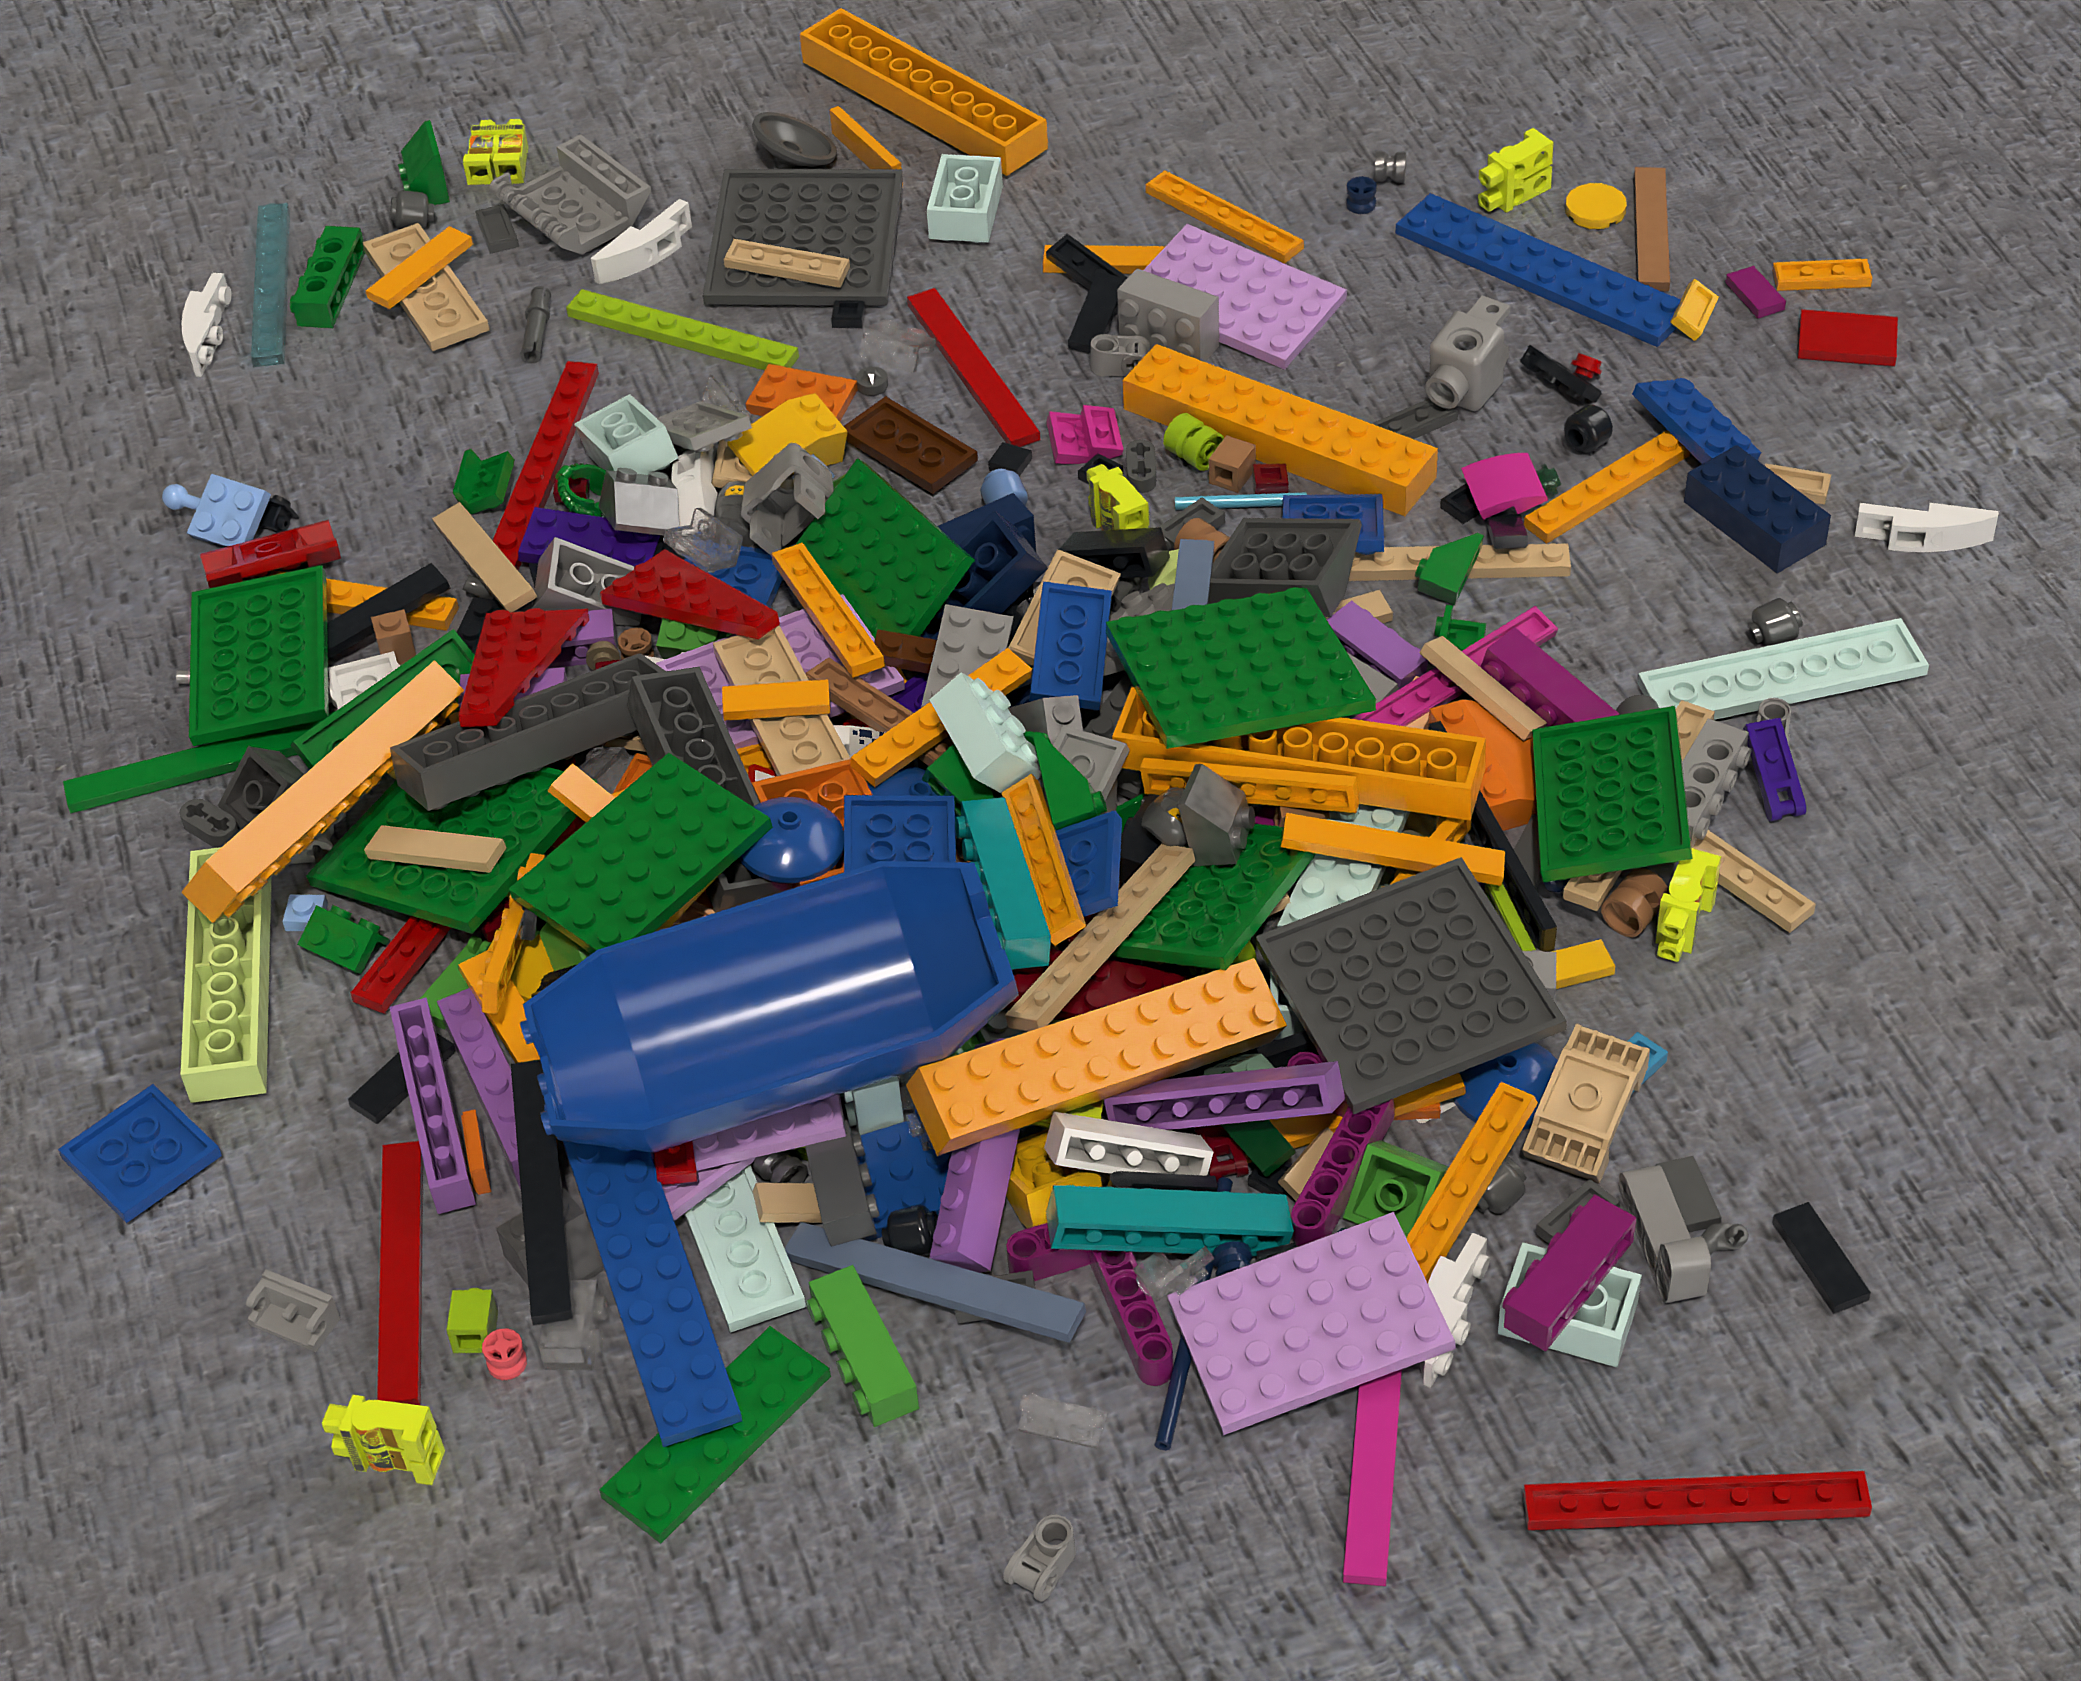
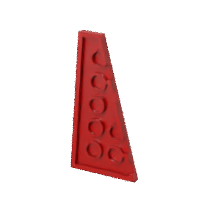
(684, 593)
(509, 654)

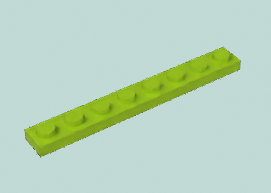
(680, 331)

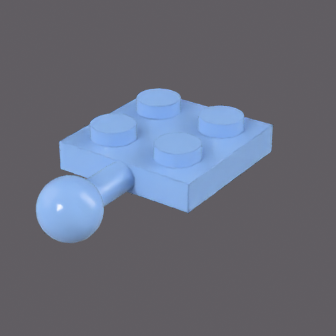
(225, 512)

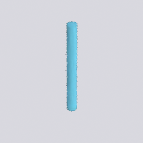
(1236, 501)

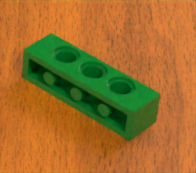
(328, 277)

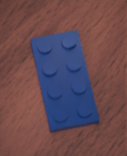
(1692, 418)
(1071, 643)

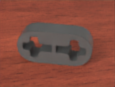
(1145, 465)
(205, 828)

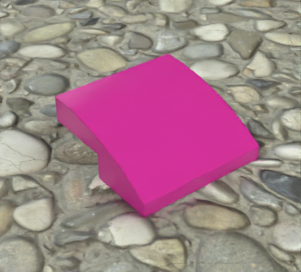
(1082, 436)
(1504, 483)

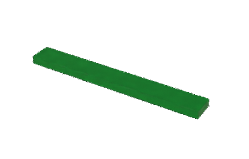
(175, 768)

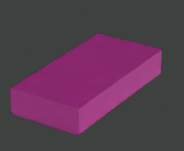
(1755, 292)

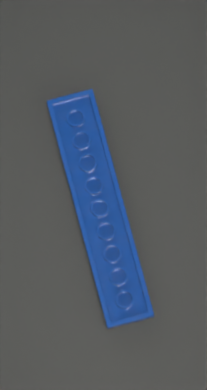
(1541, 268)
(654, 1291)

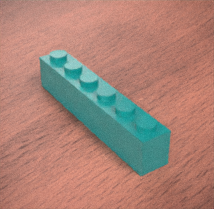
(1006, 880)
(1164, 1219)

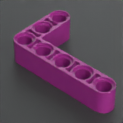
(1328, 1173)
(1114, 1283)

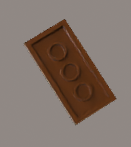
(910, 445)

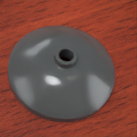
(793, 140)

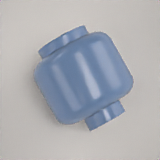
(1002, 483)

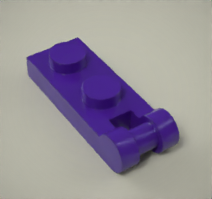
(1775, 769)

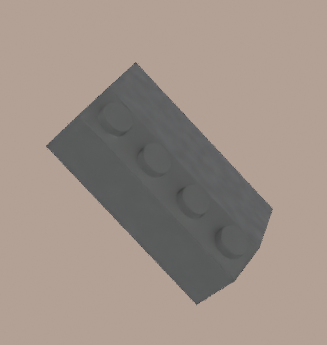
(1285, 554)

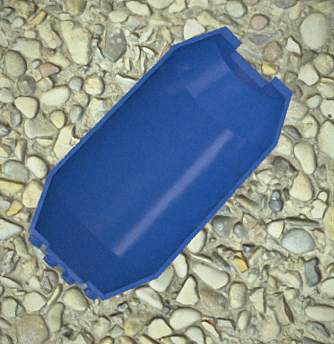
(768, 1005)

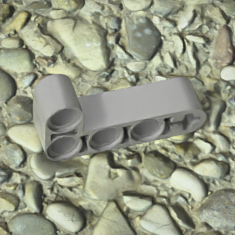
(1675, 1259)

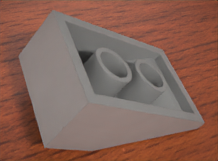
(575, 577)

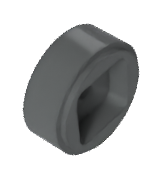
(872, 381)

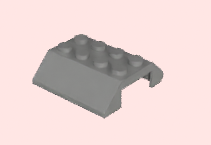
(579, 201)

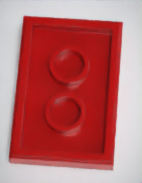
(1848, 337)

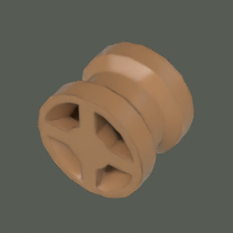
(634, 642)

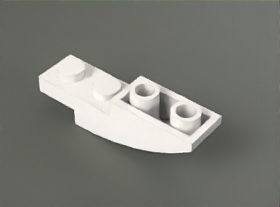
(642, 248)
(201, 321)
(693, 478)
(1933, 530)
(1452, 1290)

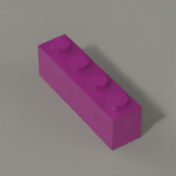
(1541, 681)
(1568, 1272)

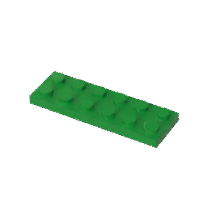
(320, 740)
(670, 1482)

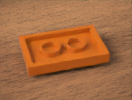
(787, 383)

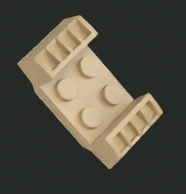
(1585, 1102)

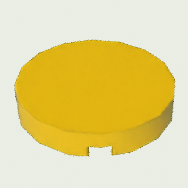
(1595, 205)

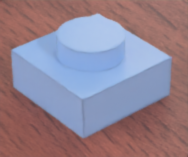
(300, 910)

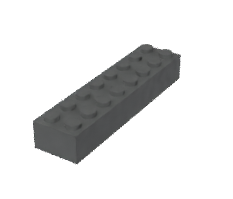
(681, 718)
(532, 734)

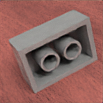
(1169, 314)

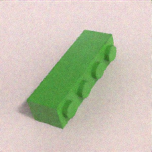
(863, 1346)

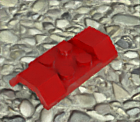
(281, 550)

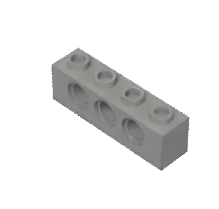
(1710, 771)

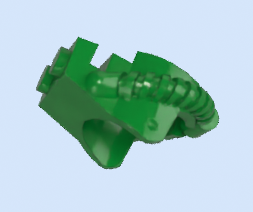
(572, 501)

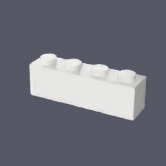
(1121, 1146)

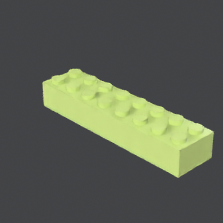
(226, 998)

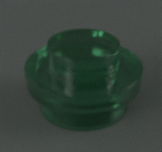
(1549, 479)

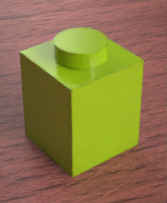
(471, 1319)

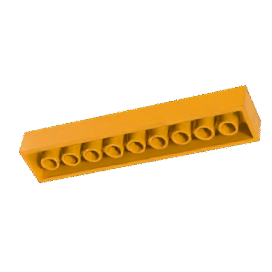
(923, 90)
(1284, 427)
(1391, 762)
(321, 795)
(1094, 1056)

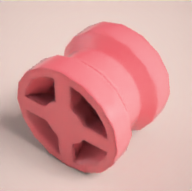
(495, 1350)

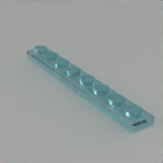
(270, 285)

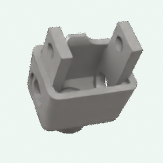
(1469, 375)
(783, 507)

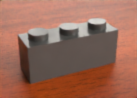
(841, 1188)

